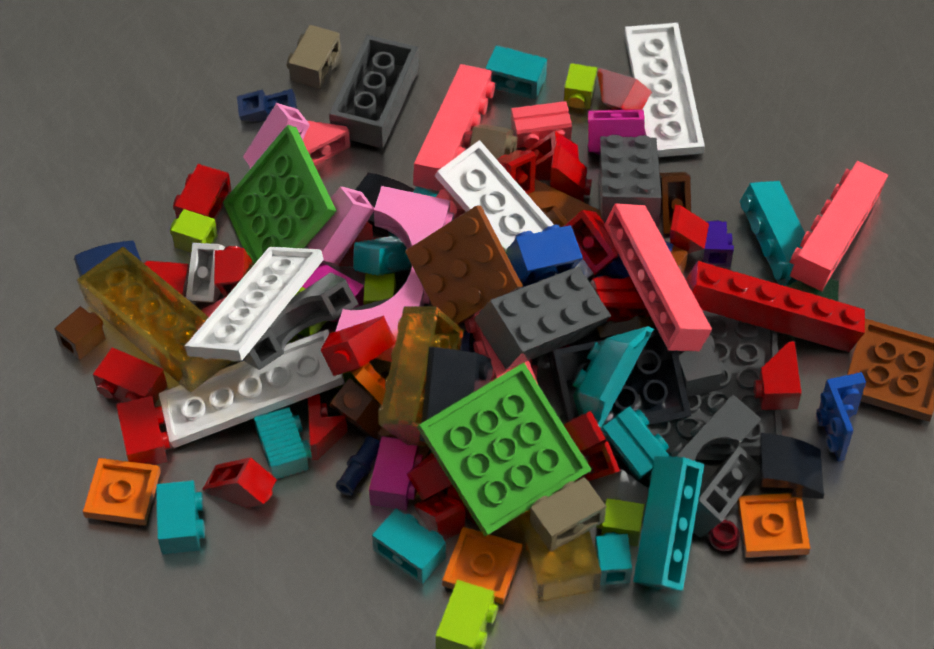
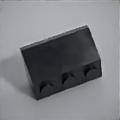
(452, 377)

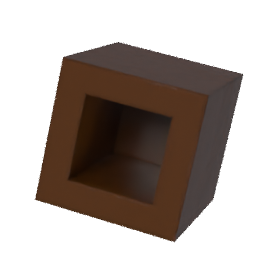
(80, 332)

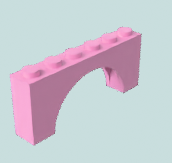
(351, 205)
(410, 219)

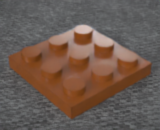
(463, 266)
(896, 369)

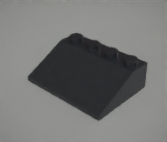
(652, 386)

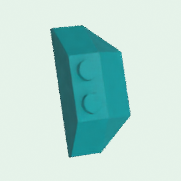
(608, 372)

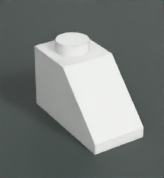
(201, 273)

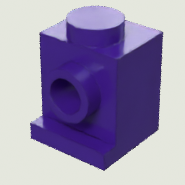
(718, 245)

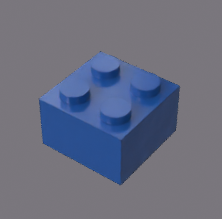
(544, 253)

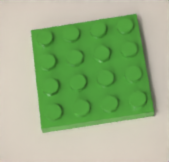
(279, 198)
(503, 448)

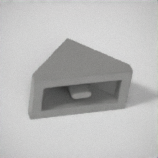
(620, 487)

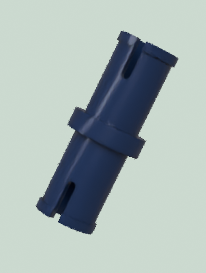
(358, 466)

